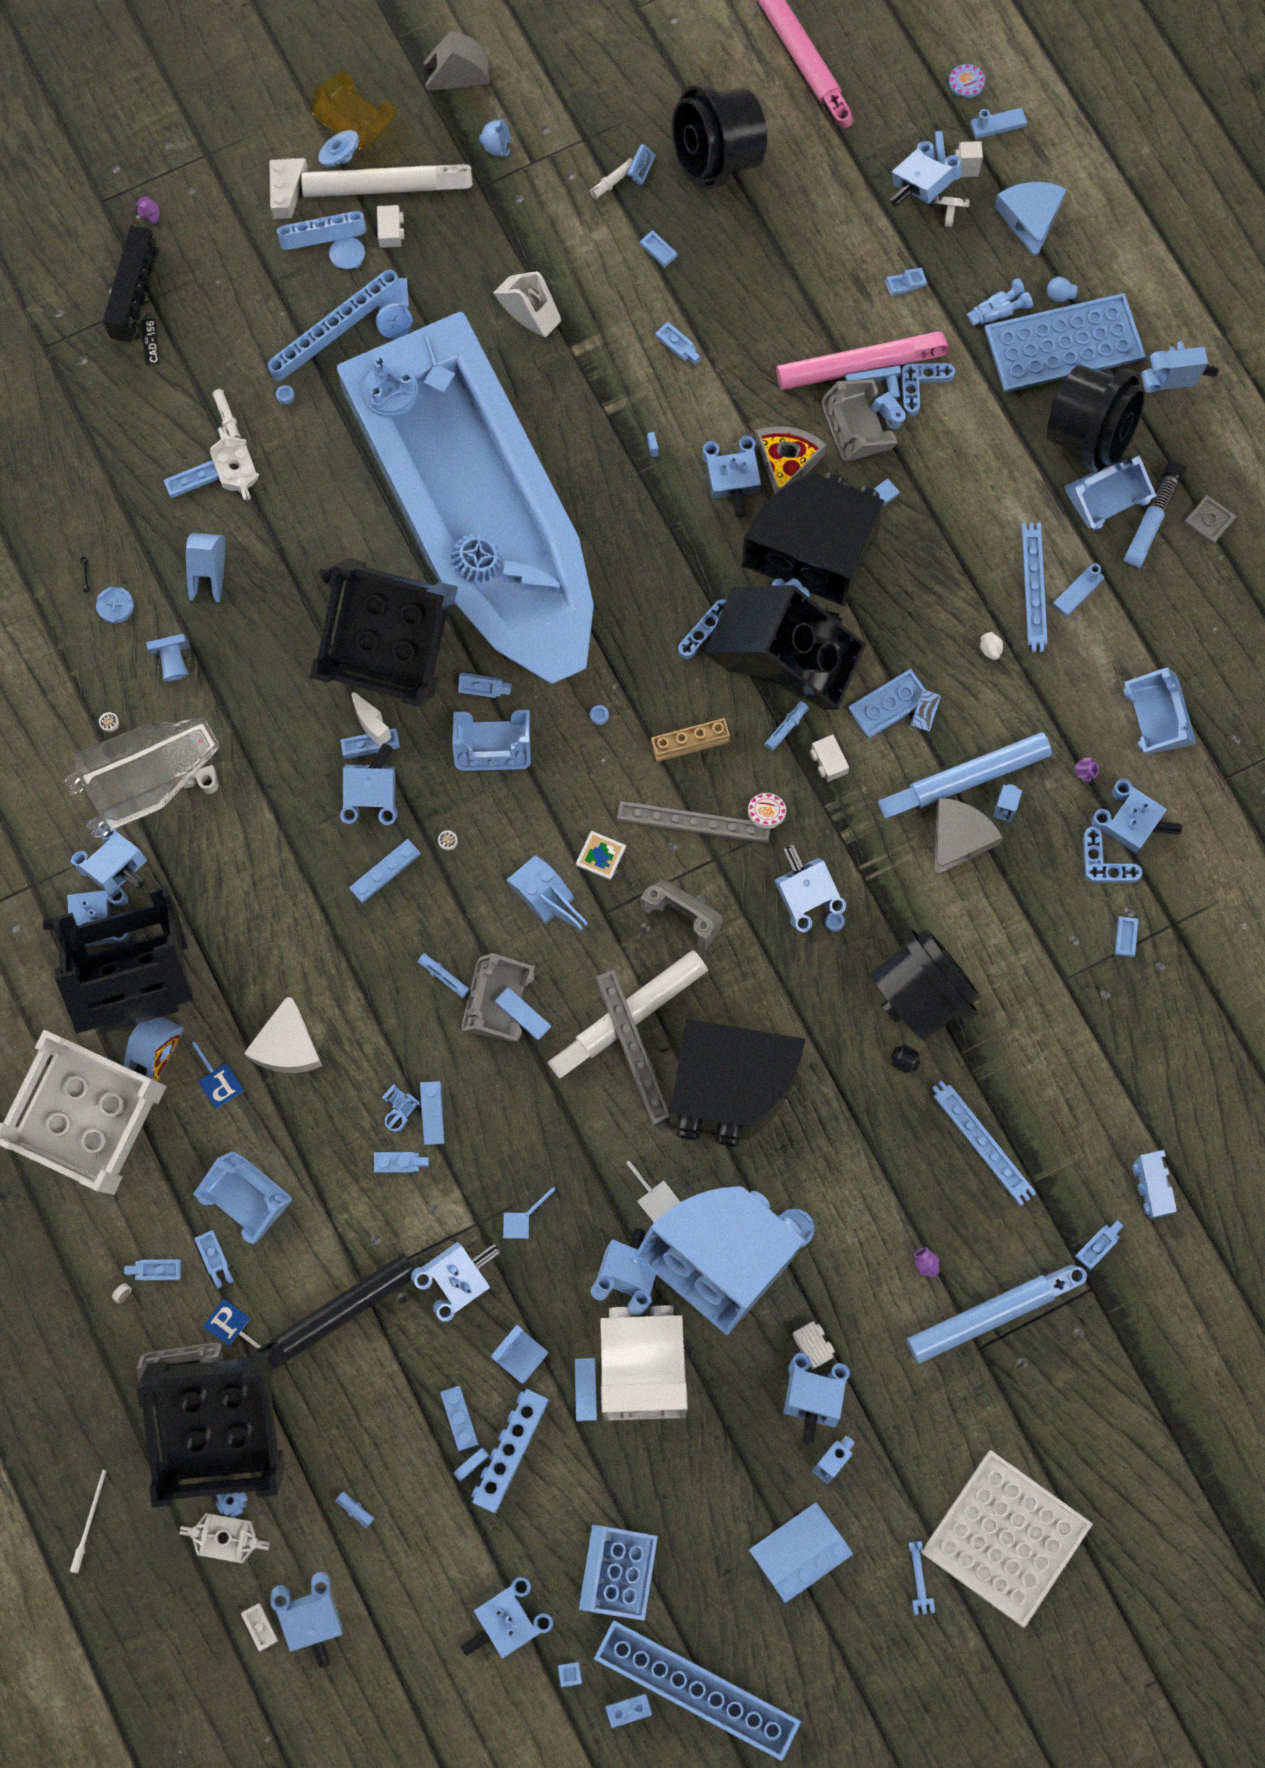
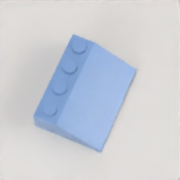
(800, 1552)
(618, 1572)

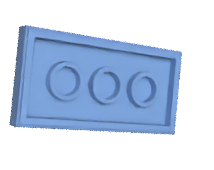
(887, 704)

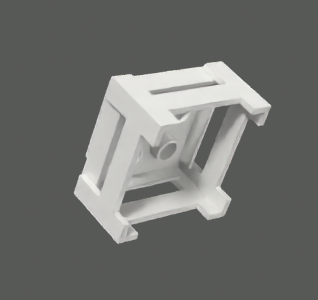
(80, 1114)

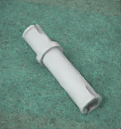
(607, 182)
(229, 421)

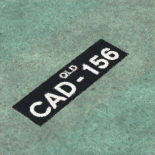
(150, 341)

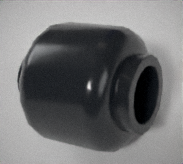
(905, 1058)

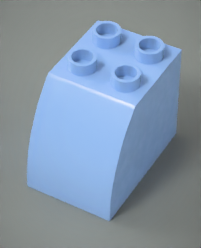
(721, 1251)

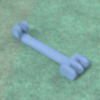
(922, 1601)

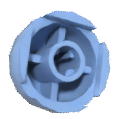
(495, 138)

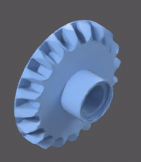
(339, 148)

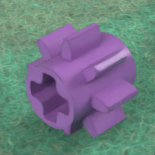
(1086, 769)

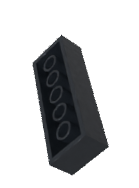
(130, 284)

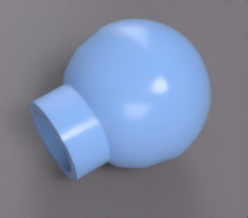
(1061, 289)

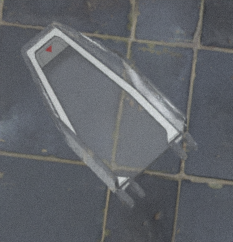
(140, 770)

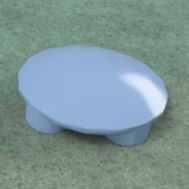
(347, 253)

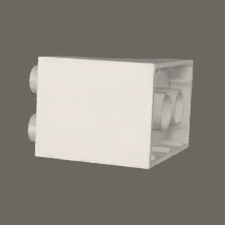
(643, 1365)

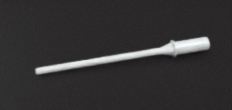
(80, 1550)

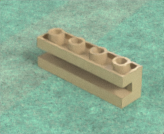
(690, 740)

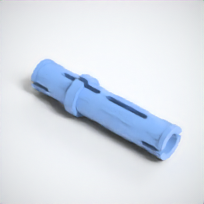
(791, 720)
(443, 975)

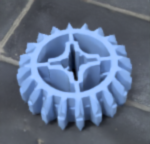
(467, 561)

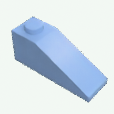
(432, 1112)

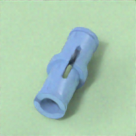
(354, 1509)

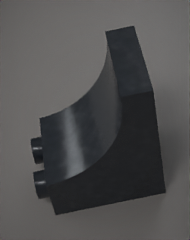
(786, 641)

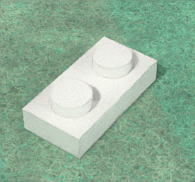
(259, 1627)

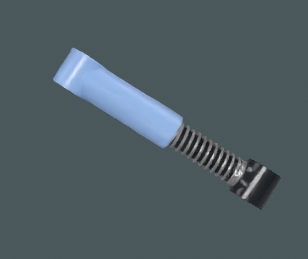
(1154, 515)

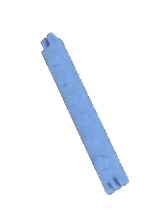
(1034, 586)
(983, 1143)

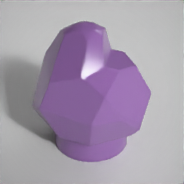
(148, 209)
(927, 1262)

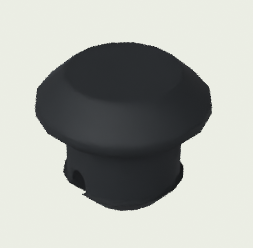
(325, 574)

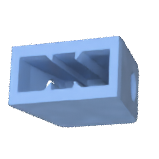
(829, 1464)

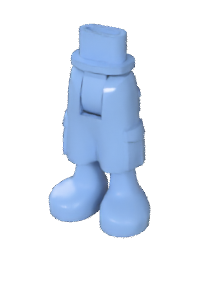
(1000, 306)

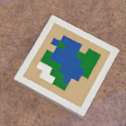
(600, 855)

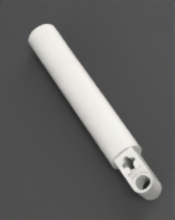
(386, 180)
(640, 1004)

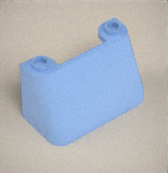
(1110, 491)
(1160, 711)
(491, 744)
(243, 1194)

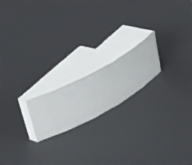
(371, 720)

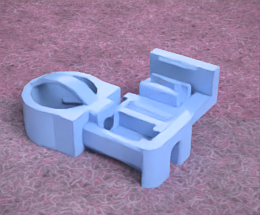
(404, 1105)

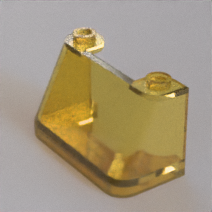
(344, 109)

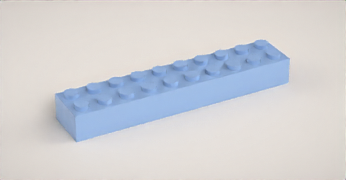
(697, 1690)

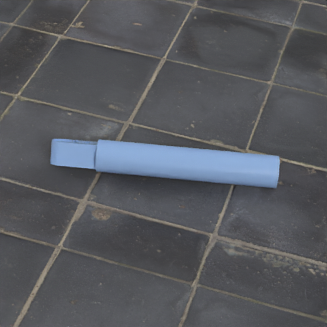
(968, 775)
(992, 1313)

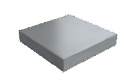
(1209, 520)

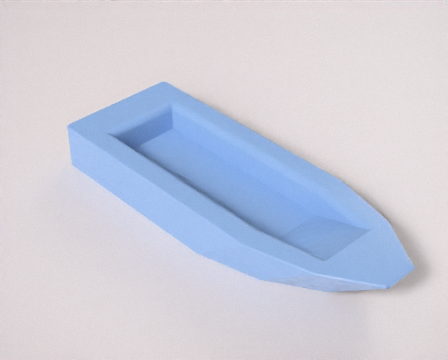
(468, 469)

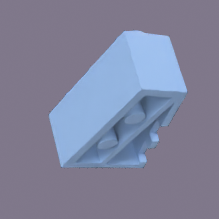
(1154, 1185)

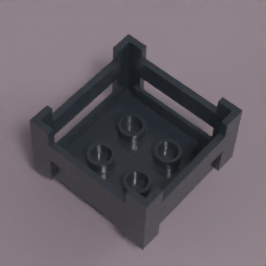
(383, 631)
(127, 981)
(211, 1425)

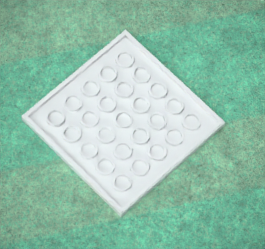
(1006, 1538)

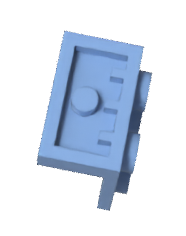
(519, 1354)

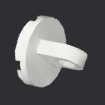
(951, 203)

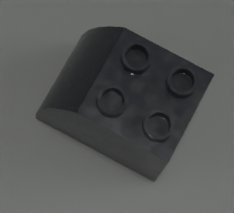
(815, 534)
(731, 1080)

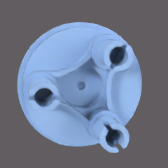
(389, 389)

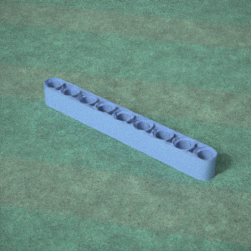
(329, 332)

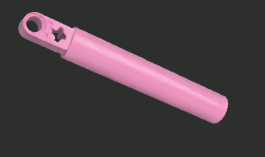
(807, 58)
(861, 360)

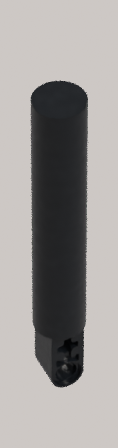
(338, 1311)

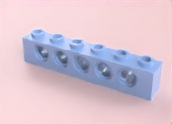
(492, 1501)

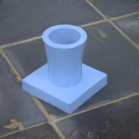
(170, 655)

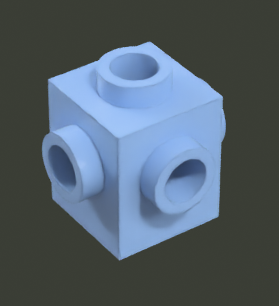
(237, 1506)

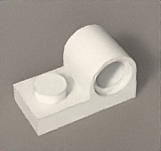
(201, 776)

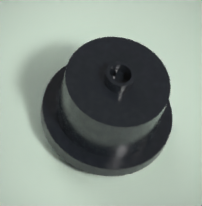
(718, 133)
(1096, 415)
(925, 985)

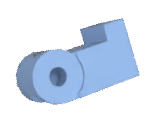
(889, 410)

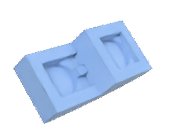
(906, 282)

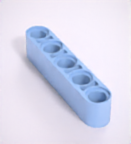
(321, 230)

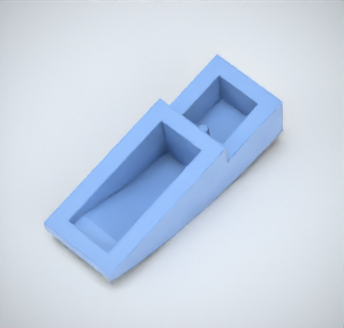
(530, 578)

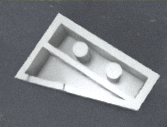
(285, 185)

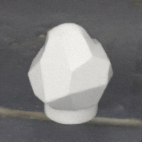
(991, 645)

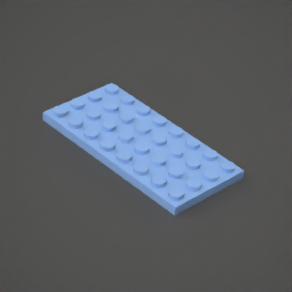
(1053, 342)

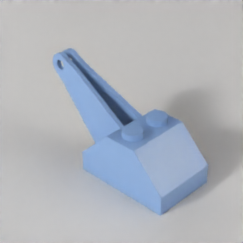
(544, 892)

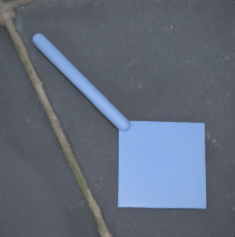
(438, 377)
(517, 1224)

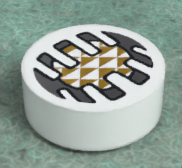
(109, 722)
(447, 840)
(121, 1293)

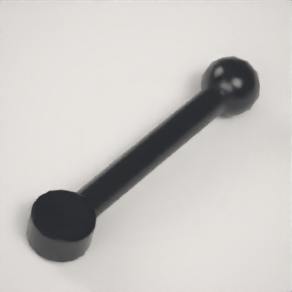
(83, 560)

